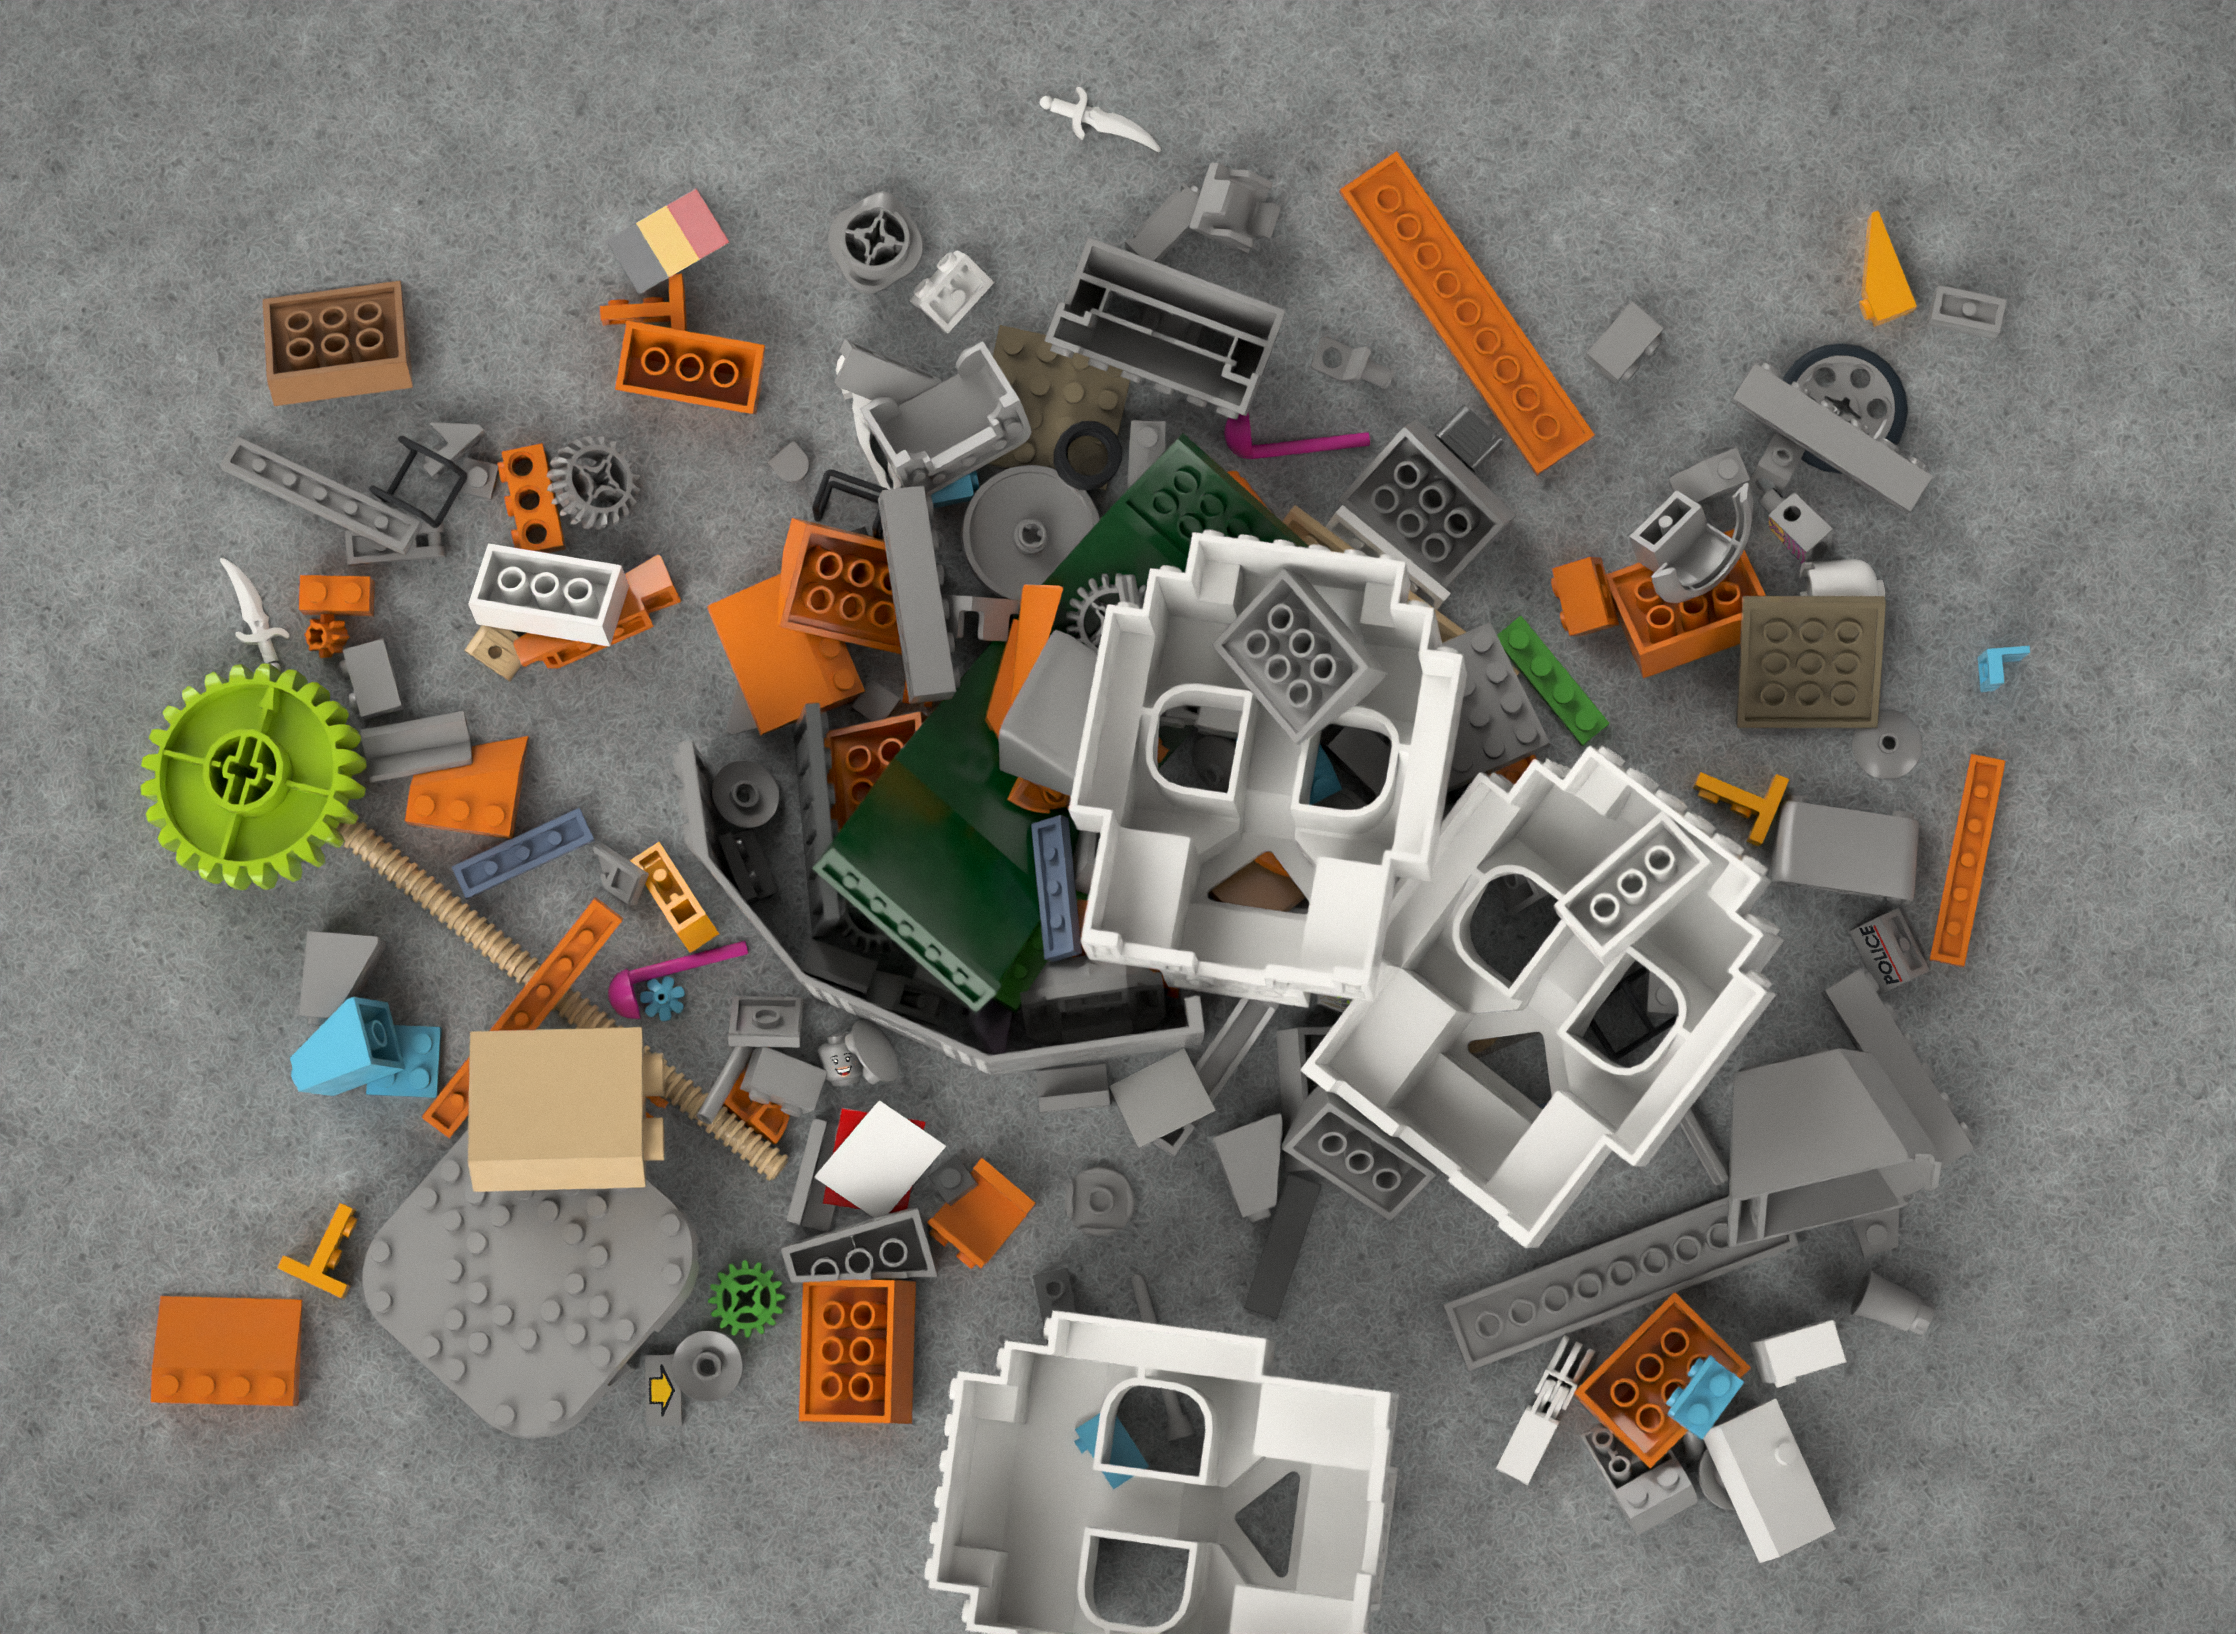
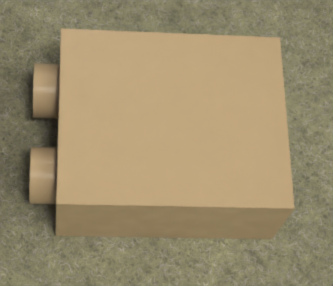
(562, 1109)

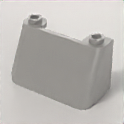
(950, 425)
(1048, 717)
(1845, 851)

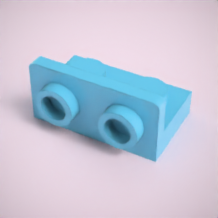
(1704, 1396)

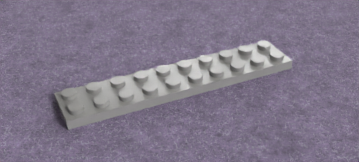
(1601, 1283)

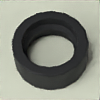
(1112, 445)

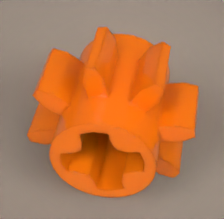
(326, 635)

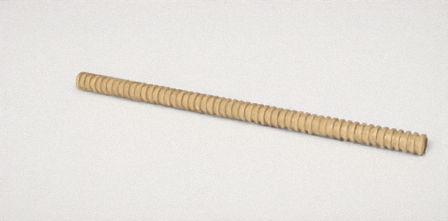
(523, 967)

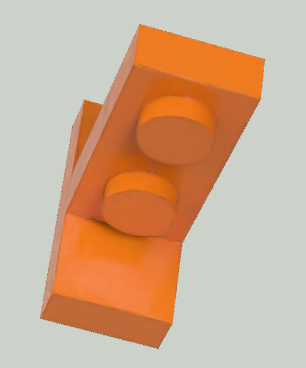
(652, 309)

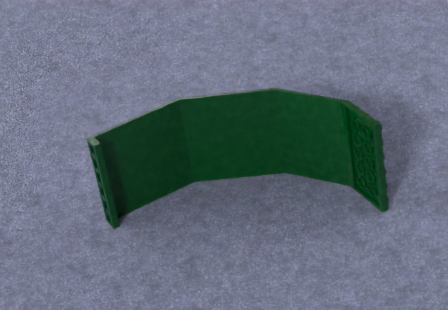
(935, 840)

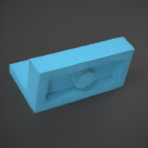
(1991, 665)

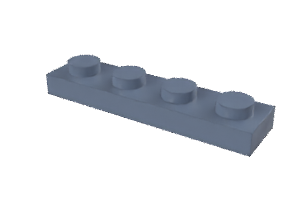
(523, 853)
(1056, 888)

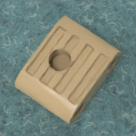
(495, 650)

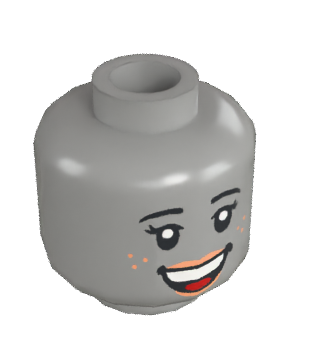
(839, 1062)

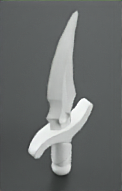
(1100, 120)
(254, 615)

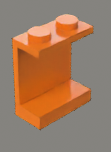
(981, 1218)

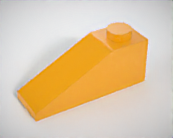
(1884, 283)
(675, 898)

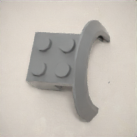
(1686, 550)

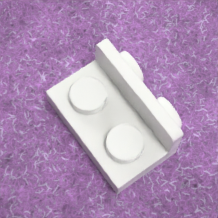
(951, 290)

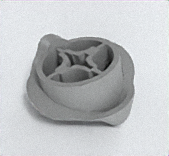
(870, 277)

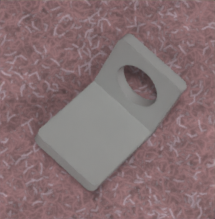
(1776, 464)

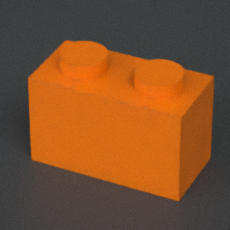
(336, 595)
(1584, 596)

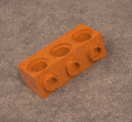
(536, 482)

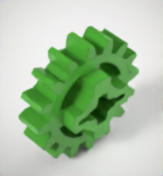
(734, 1287)

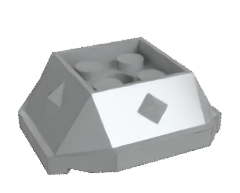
(1091, 1001)

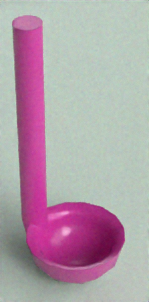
(1239, 441)
(621, 989)

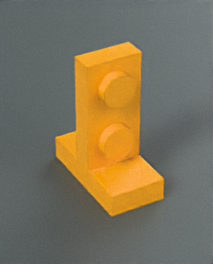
(1743, 802)
(326, 1255)

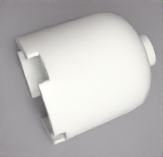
(1840, 578)

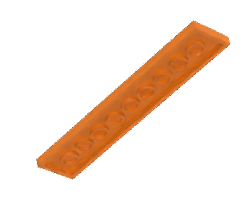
(1466, 313)

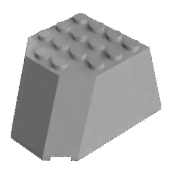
(1820, 1145)

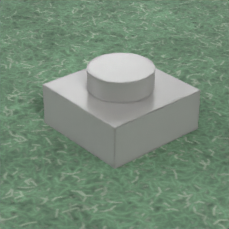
(480, 478)

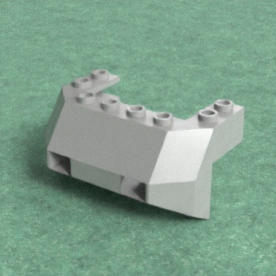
(1169, 329)

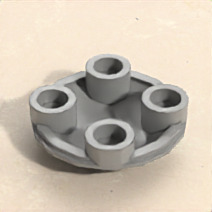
(873, 1052)

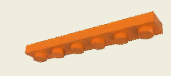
(1967, 860)

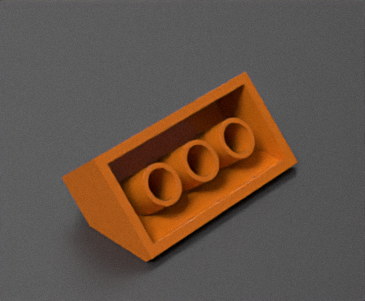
(691, 367)

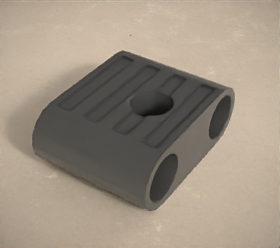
(1469, 438)

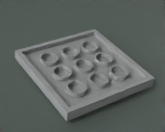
(1495, 715)

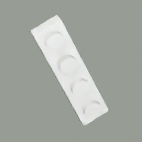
(1364, 539)

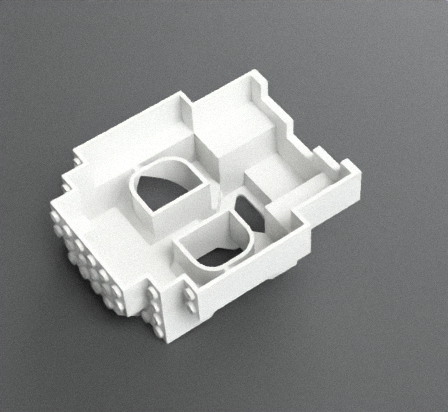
(1176, 843)
(1408, 1050)
(1030, 1508)

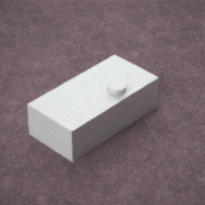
(548, 594)
(1634, 888)
(1797, 1352)
(1768, 1481)

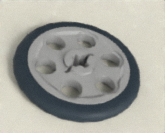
(1882, 386)

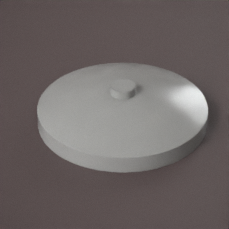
(1023, 528)

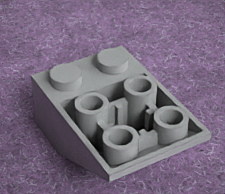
(1641, 1492)

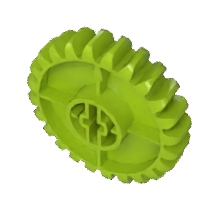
(261, 825)

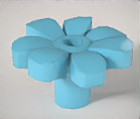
(667, 1005)

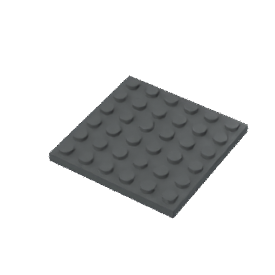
(816, 803)

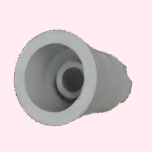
(1891, 1304)

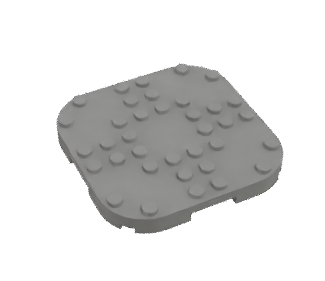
(528, 1292)

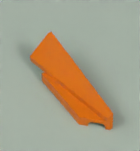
(647, 592)
(1022, 649)

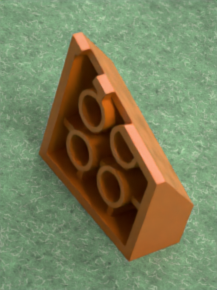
(474, 796)

